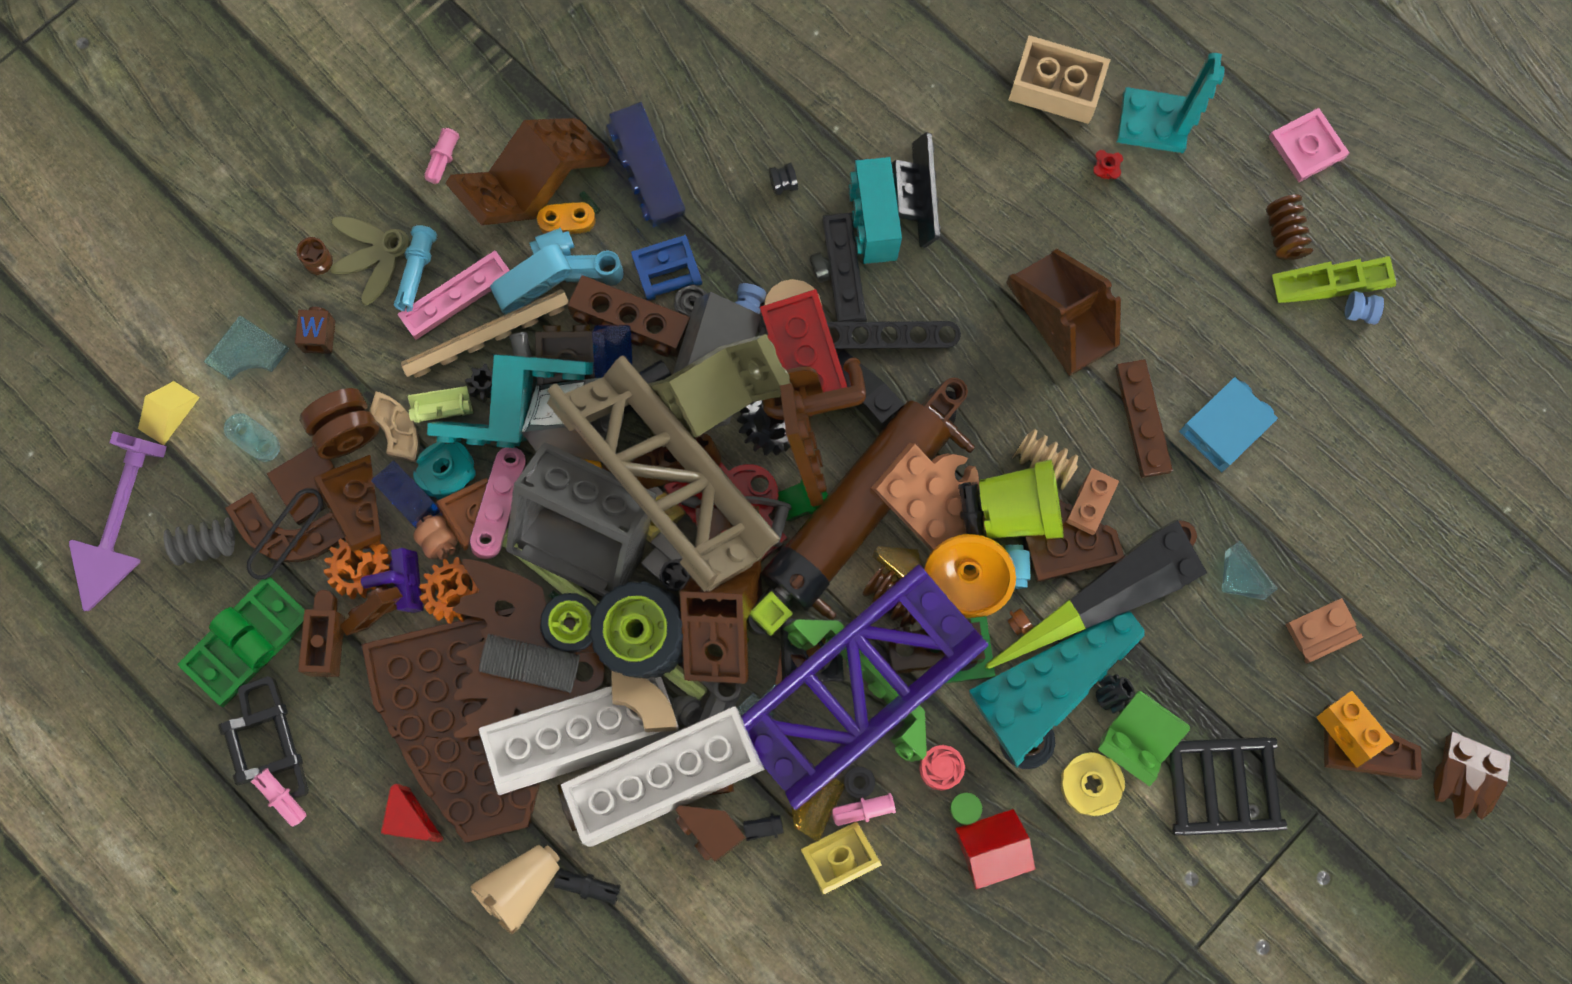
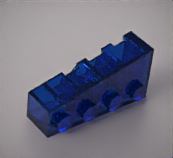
(646, 164)

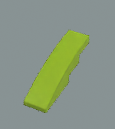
(1333, 280)

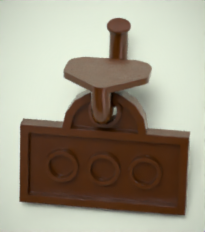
(806, 398)

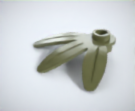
(381, 251)

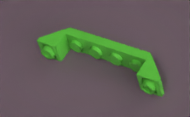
(911, 737)

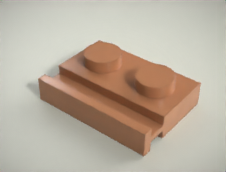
(1324, 630)

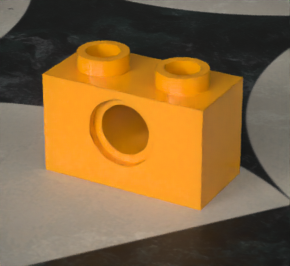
(1354, 729)

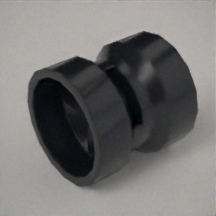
(672, 575)

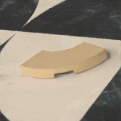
(398, 428)
(645, 700)

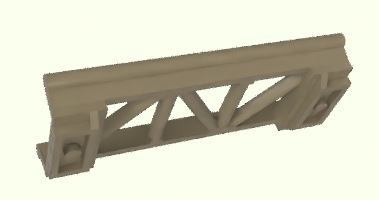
(710, 560)

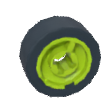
(552, 622)

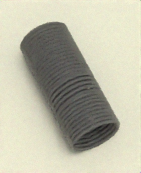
(535, 666)

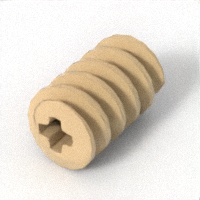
(1038, 451)

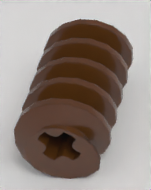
(1286, 228)
(879, 585)

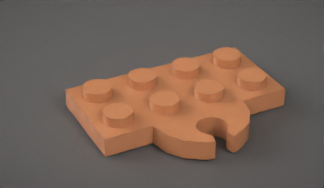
(926, 493)

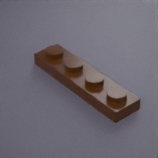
(1143, 418)

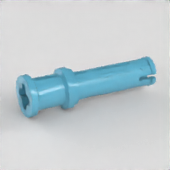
(417, 257)

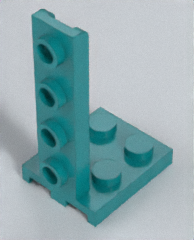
(1166, 119)

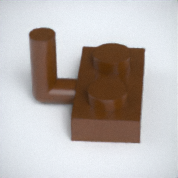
(365, 615)

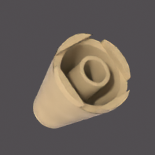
(517, 886)

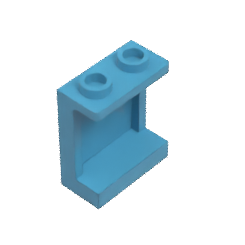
(1228, 424)

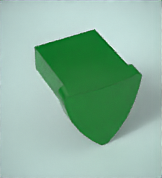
(799, 500)

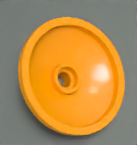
(977, 590)

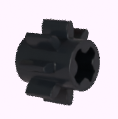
(477, 378)
(1114, 693)

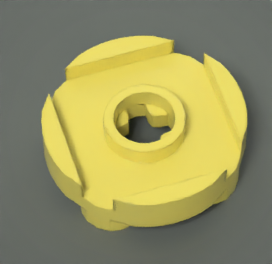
(1099, 767)

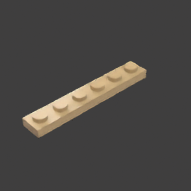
(475, 338)

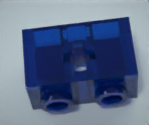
(404, 493)

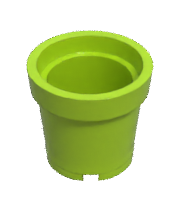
(1022, 503)

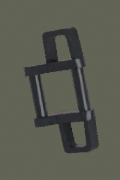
(248, 721)

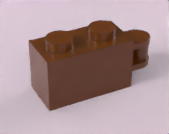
(322, 637)

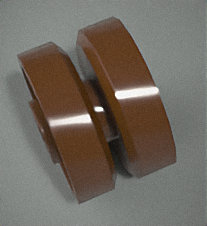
(339, 423)

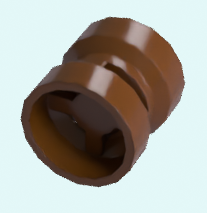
(309, 252)

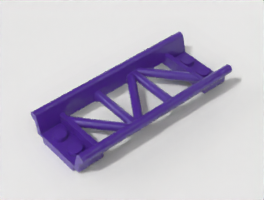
(947, 632)

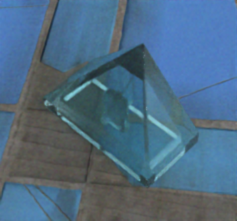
(1244, 574)

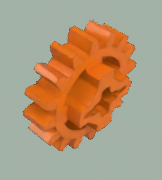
(346, 562)
(452, 584)

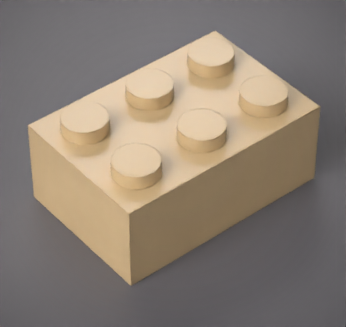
(1059, 79)

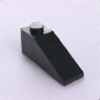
(880, 401)

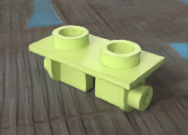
(439, 404)

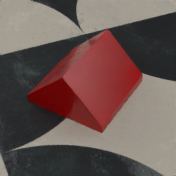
(407, 817)
(996, 848)

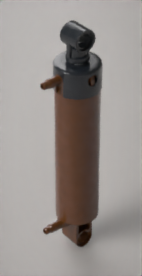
(853, 509)

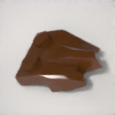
(1470, 776)

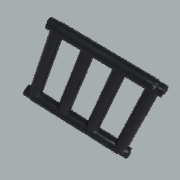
(1214, 825)

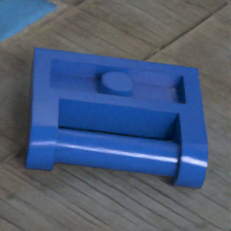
(663, 259)

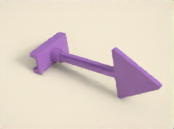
(101, 567)

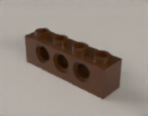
(593, 293)

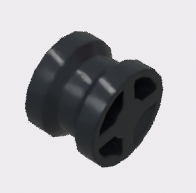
(783, 179)

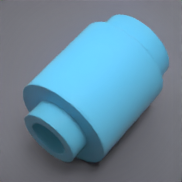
(553, 237)
(1021, 560)

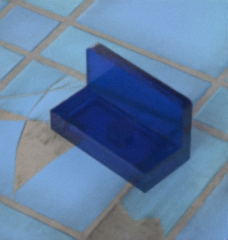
(610, 344)

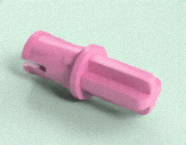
(441, 155)
(279, 797)
(863, 810)

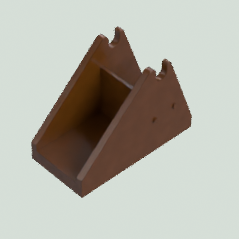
(1069, 308)

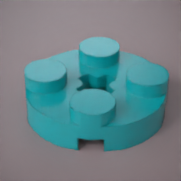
(459, 471)

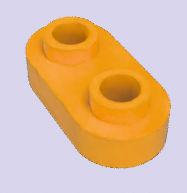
(566, 218)

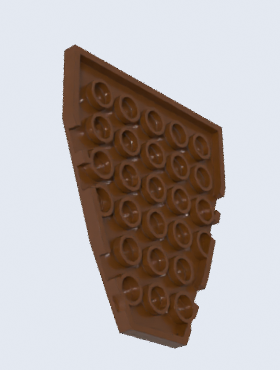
(414, 691)

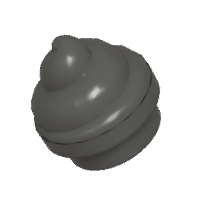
(687, 710)

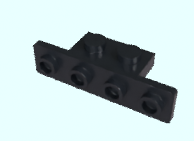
(917, 190)

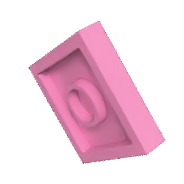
(1308, 145)

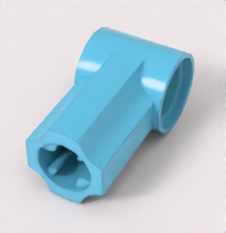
(593, 266)

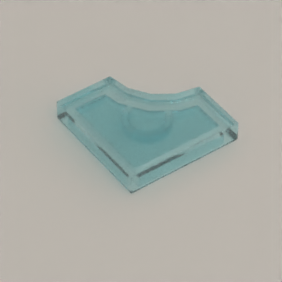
(245, 348)

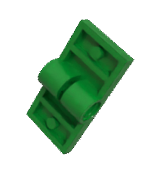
(243, 640)

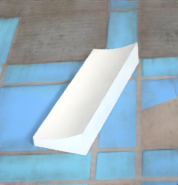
(564, 738)
(661, 777)

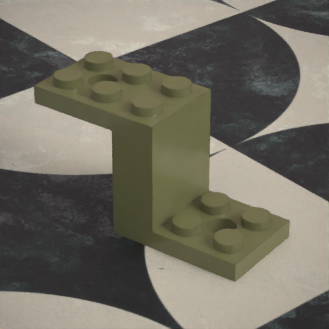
(722, 383)

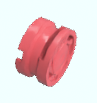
(942, 767)

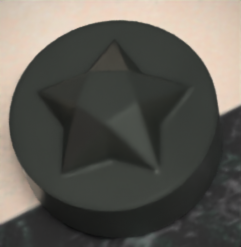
(821, 267)

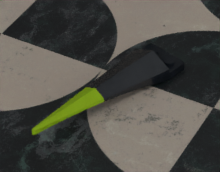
(1147, 572)

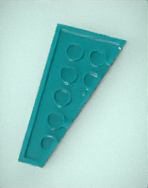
(1044, 689)

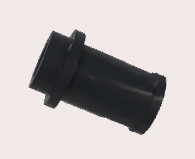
(763, 827)

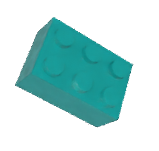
(875, 210)

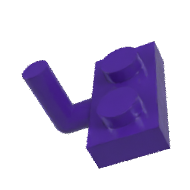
(404, 575)

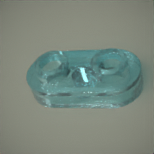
(253, 438)

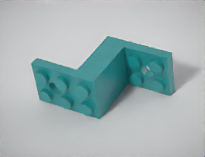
(509, 400)

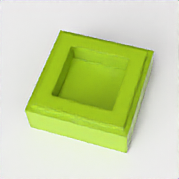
(770, 613)

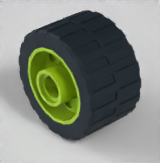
(618, 626)

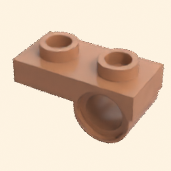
(1092, 501)

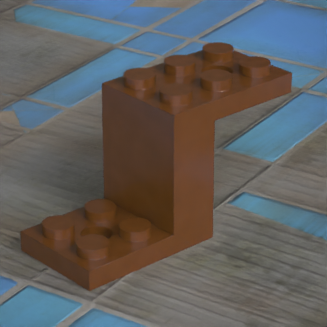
(528, 170)
(718, 619)

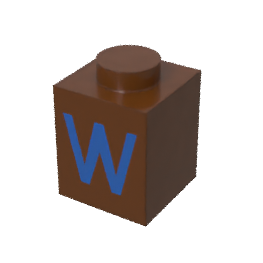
(315, 331)

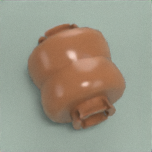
(435, 537)

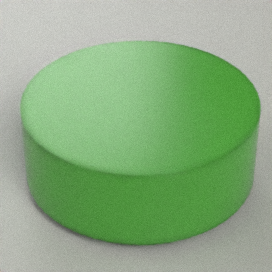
(966, 808)

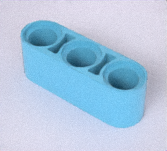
(531, 278)

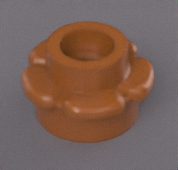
(1020, 622)

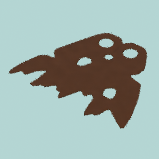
(524, 625)

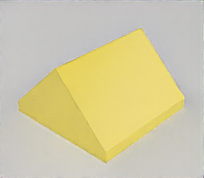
(840, 857)

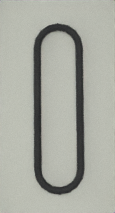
(294, 541)

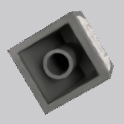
(545, 426)

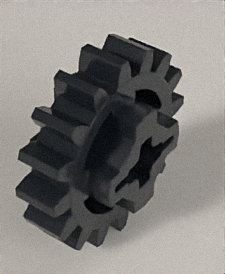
(763, 430)

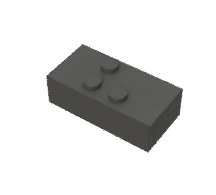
(714, 324)

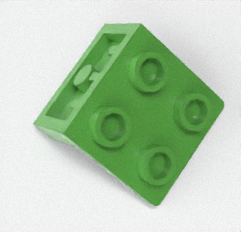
(1142, 737)

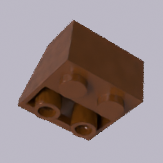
(712, 828)

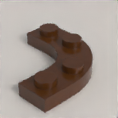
(254, 524)

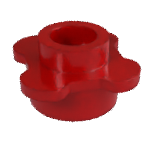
(1105, 171)

